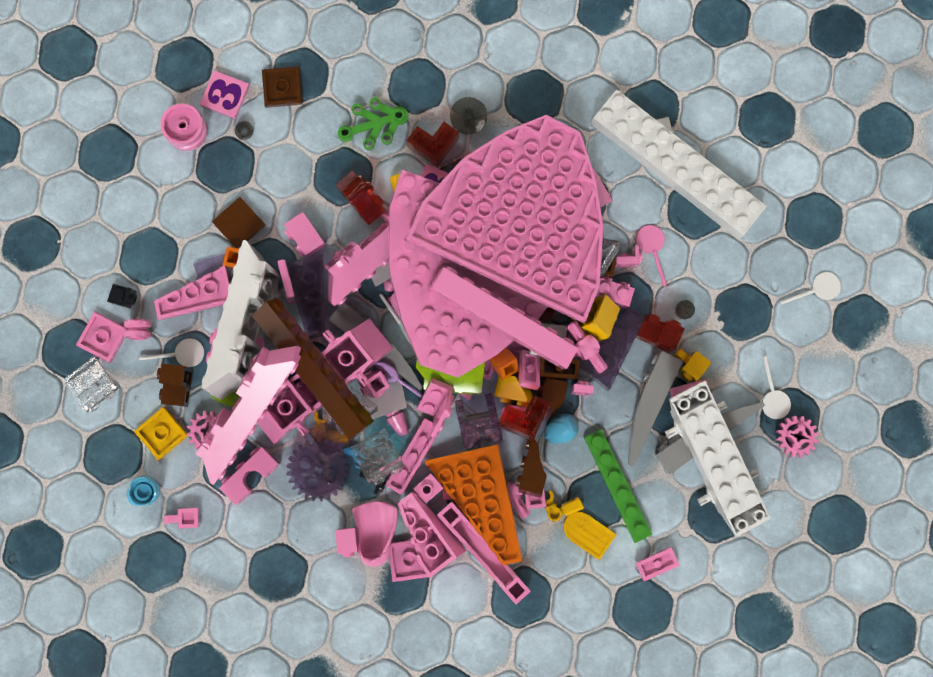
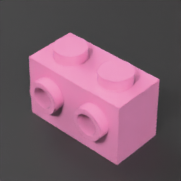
(619, 293)

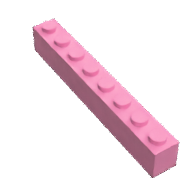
(503, 318)

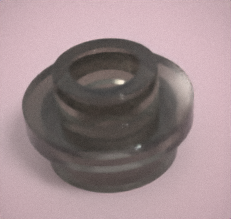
(241, 125)

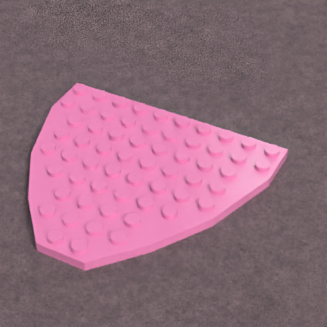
(522, 216)
(438, 330)

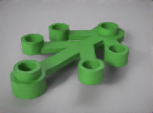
(375, 123)

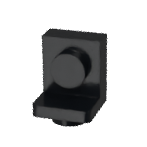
(122, 296)

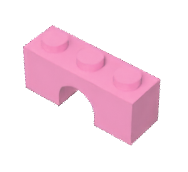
(235, 486)

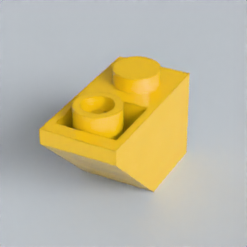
(510, 391)

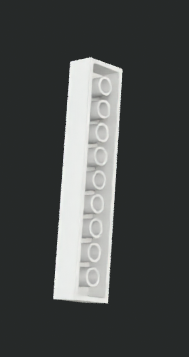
(678, 164)

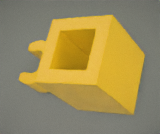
(693, 366)

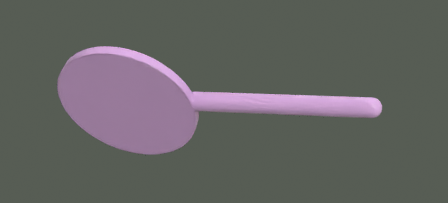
(392, 375)

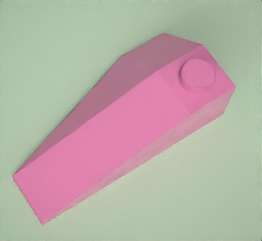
(431, 537)

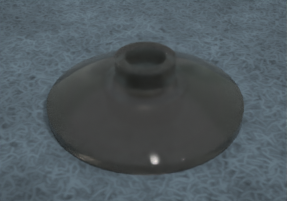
(471, 107)

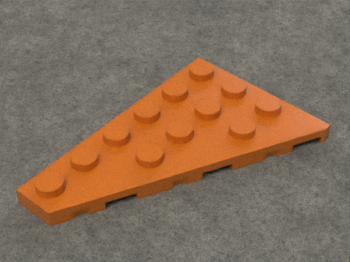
(481, 491)

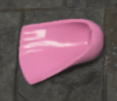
(375, 531)

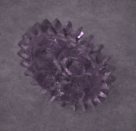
(325, 485)

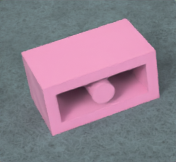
(304, 235)

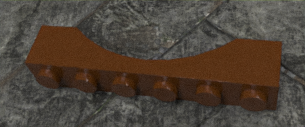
(534, 476)

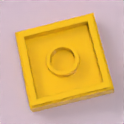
(161, 433)

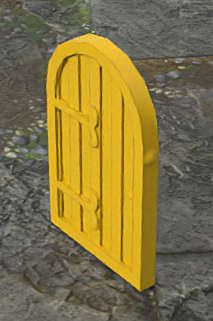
(588, 533)

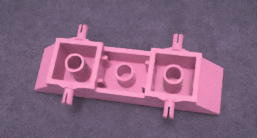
(357, 263)
(350, 358)
(256, 391)

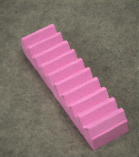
(413, 457)

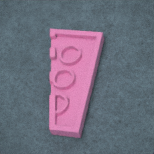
(196, 296)

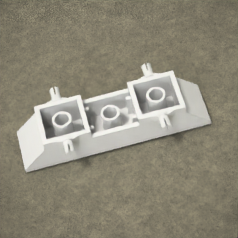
(237, 331)
(718, 459)

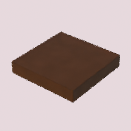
(282, 87)
(238, 223)

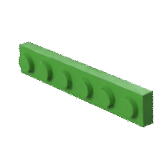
(617, 486)

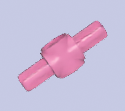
(587, 347)
(516, 500)

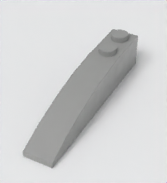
(347, 318)
(651, 399)
(677, 453)

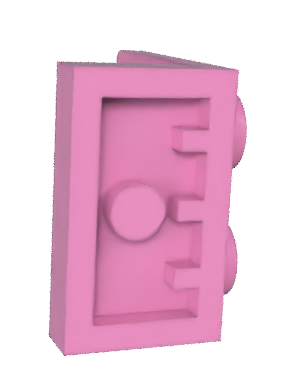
(437, 403)

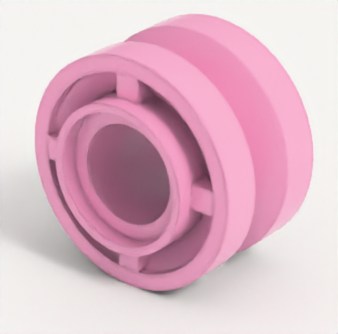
(137, 329)

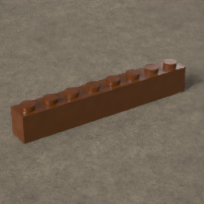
(314, 368)

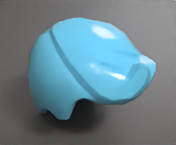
(561, 429)
(143, 491)

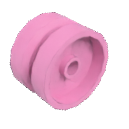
(184, 127)

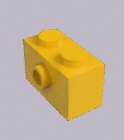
(601, 318)

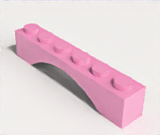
(466, 533)

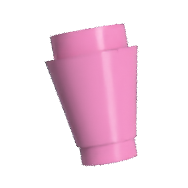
(398, 422)

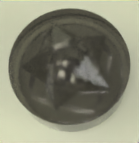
(684, 309)

